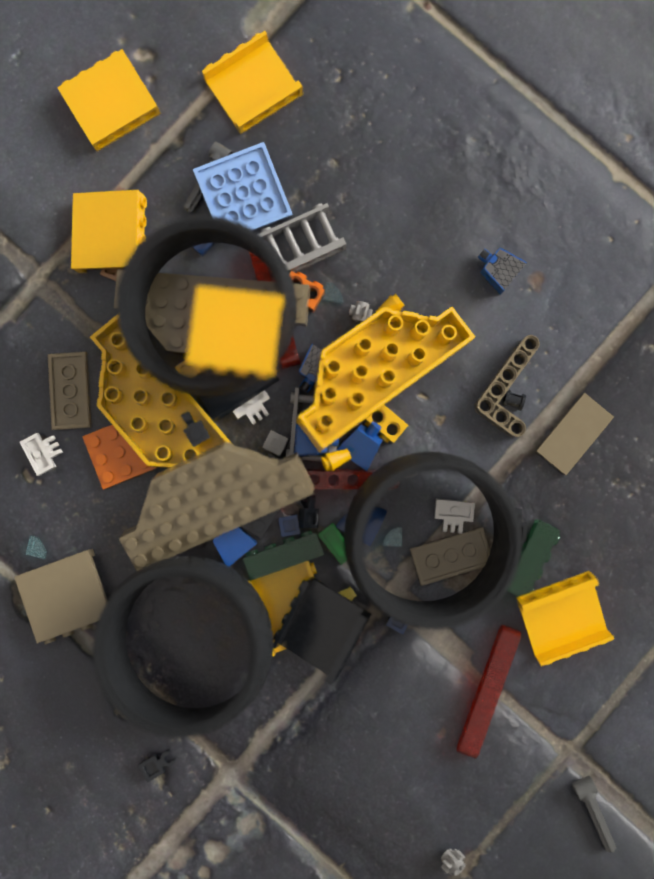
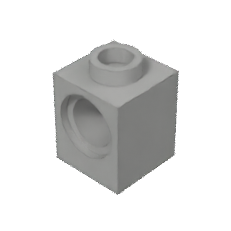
(275, 443)

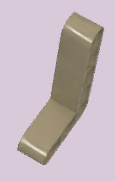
(503, 385)

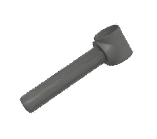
(216, 152)
(587, 792)

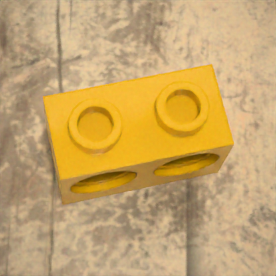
(388, 418)

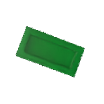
(334, 541)

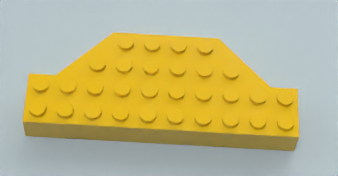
(375, 366)
(145, 408)

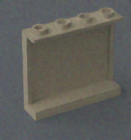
(62, 596)

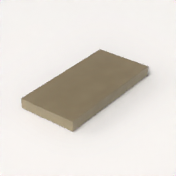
(69, 391)
(574, 434)
(450, 556)

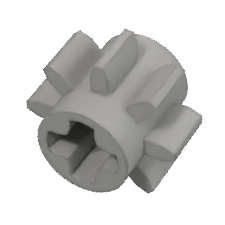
(360, 311)
(453, 862)

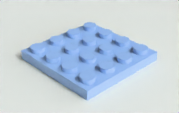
(244, 188)

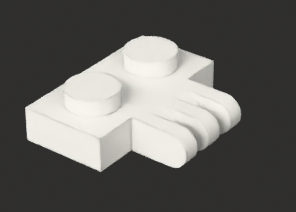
(253, 407)
(40, 452)
(454, 513)

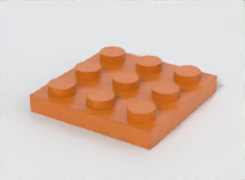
(113, 457)

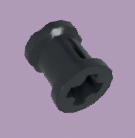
(514, 400)

